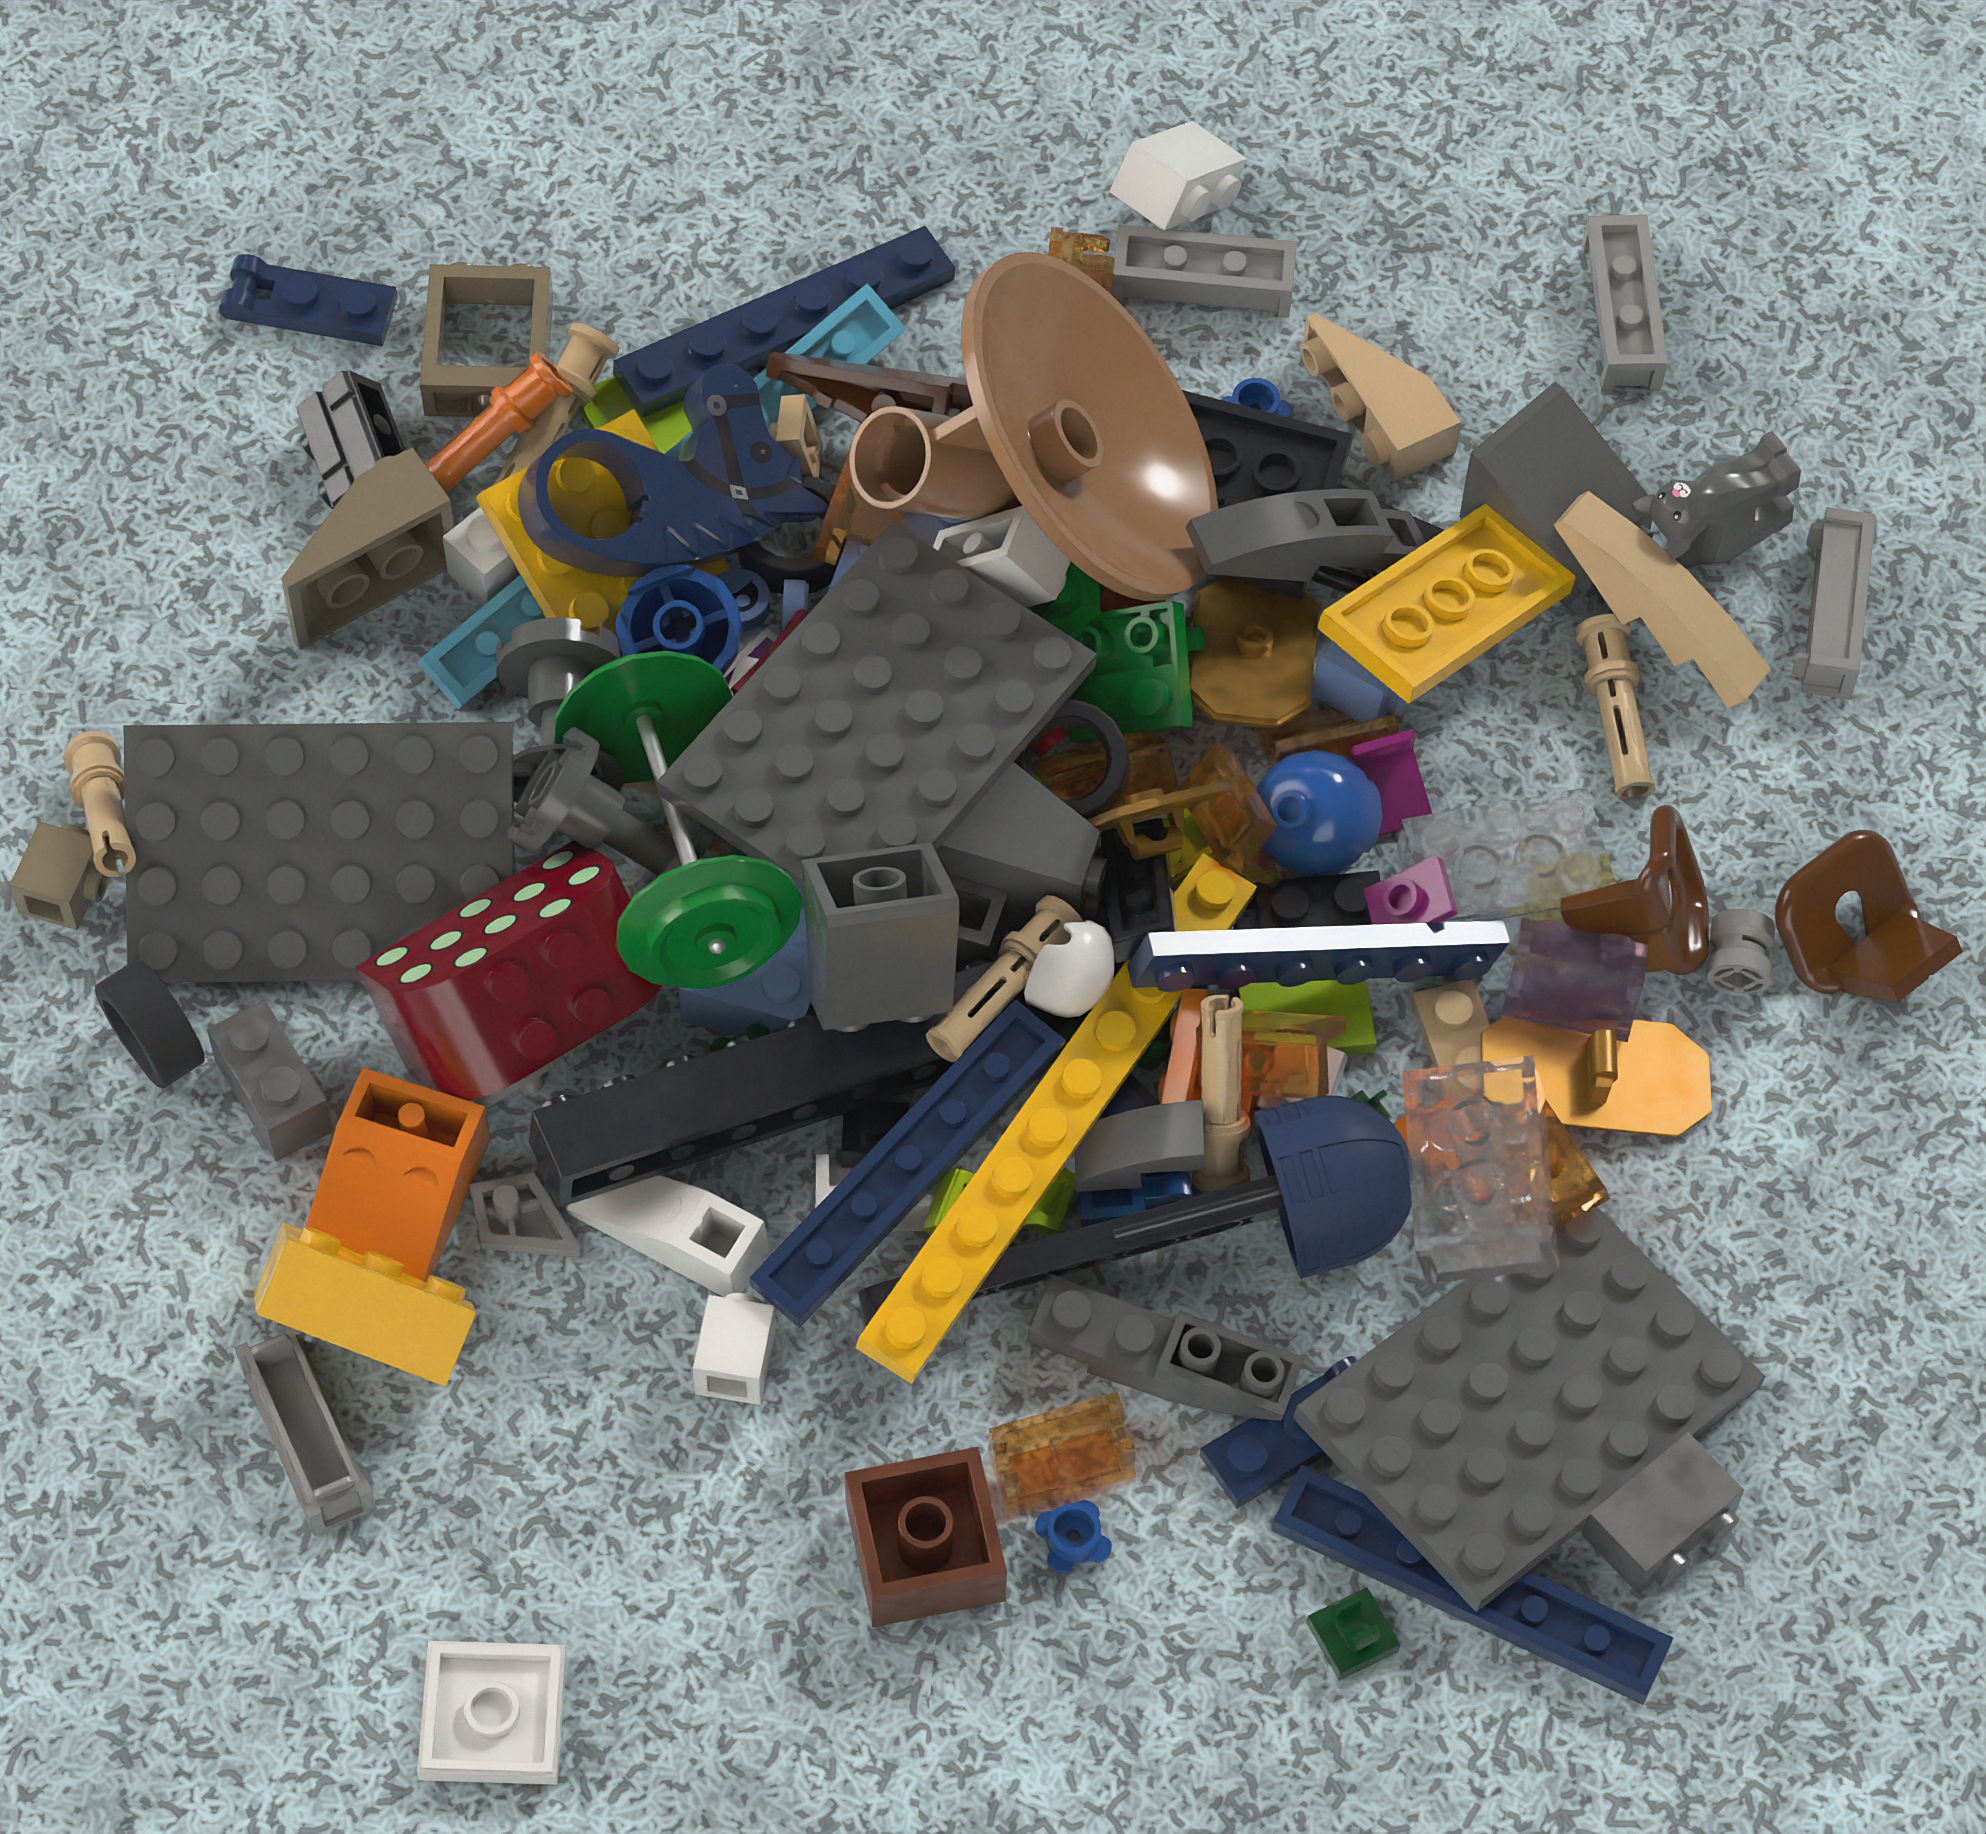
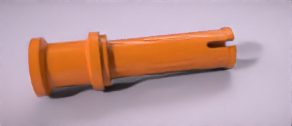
(509, 411)

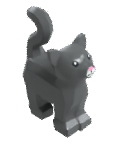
(1726, 505)

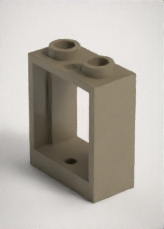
(459, 388)

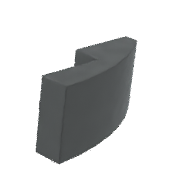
(1141, 1142)

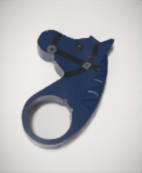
(688, 511)

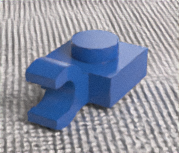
(1155, 1192)

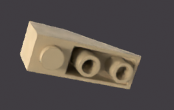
(1393, 405)

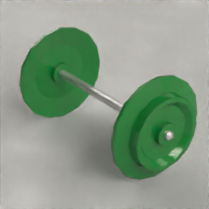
(711, 914)

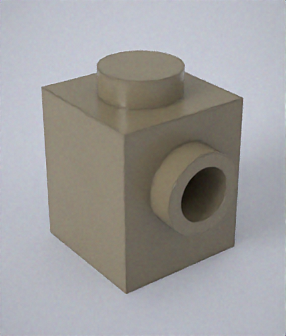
(58, 876)

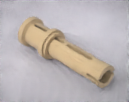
(581, 366)
(1613, 683)
(99, 789)
(1018, 954)
(1221, 1096)

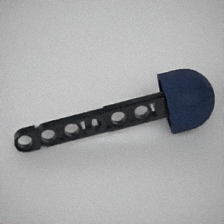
(1331, 1179)

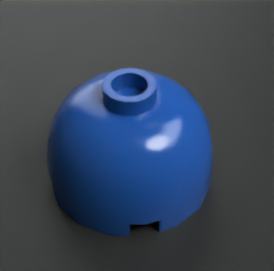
(683, 614)
(1322, 813)

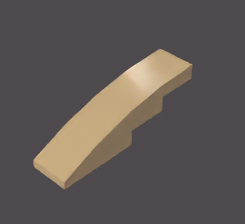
(1645, 583)

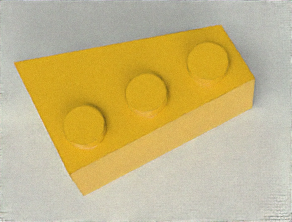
(364, 1303)

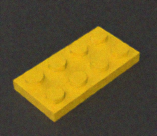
(1446, 603)

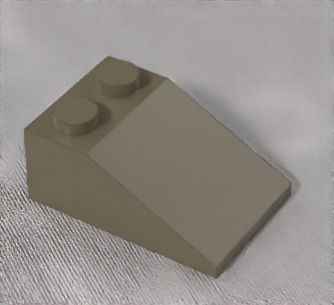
(369, 548)

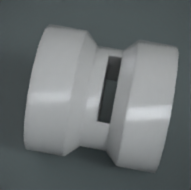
(1740, 952)

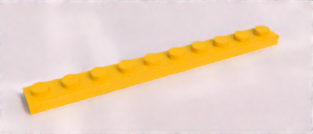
(1038, 1143)

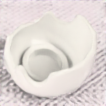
(1073, 975)

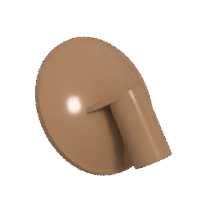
(1063, 420)

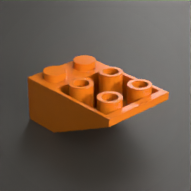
(399, 1170)

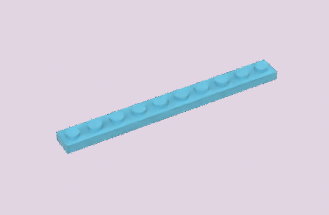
(467, 656)

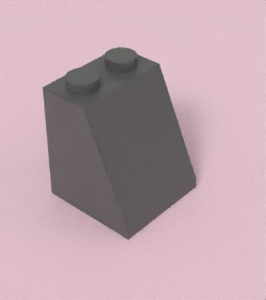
(1540, 467)
(1029, 846)
(880, 936)

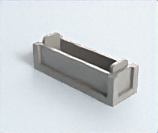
(1204, 269)
(1626, 301)
(1837, 603)
(305, 1431)

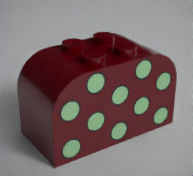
(509, 977)

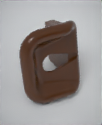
(1641, 906)
(1897, 946)

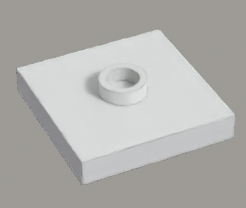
(492, 1712)

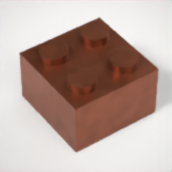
(925, 1536)

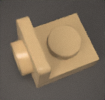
(798, 433)

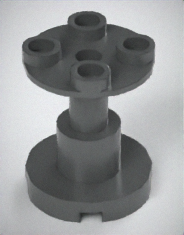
(543, 666)
(591, 812)

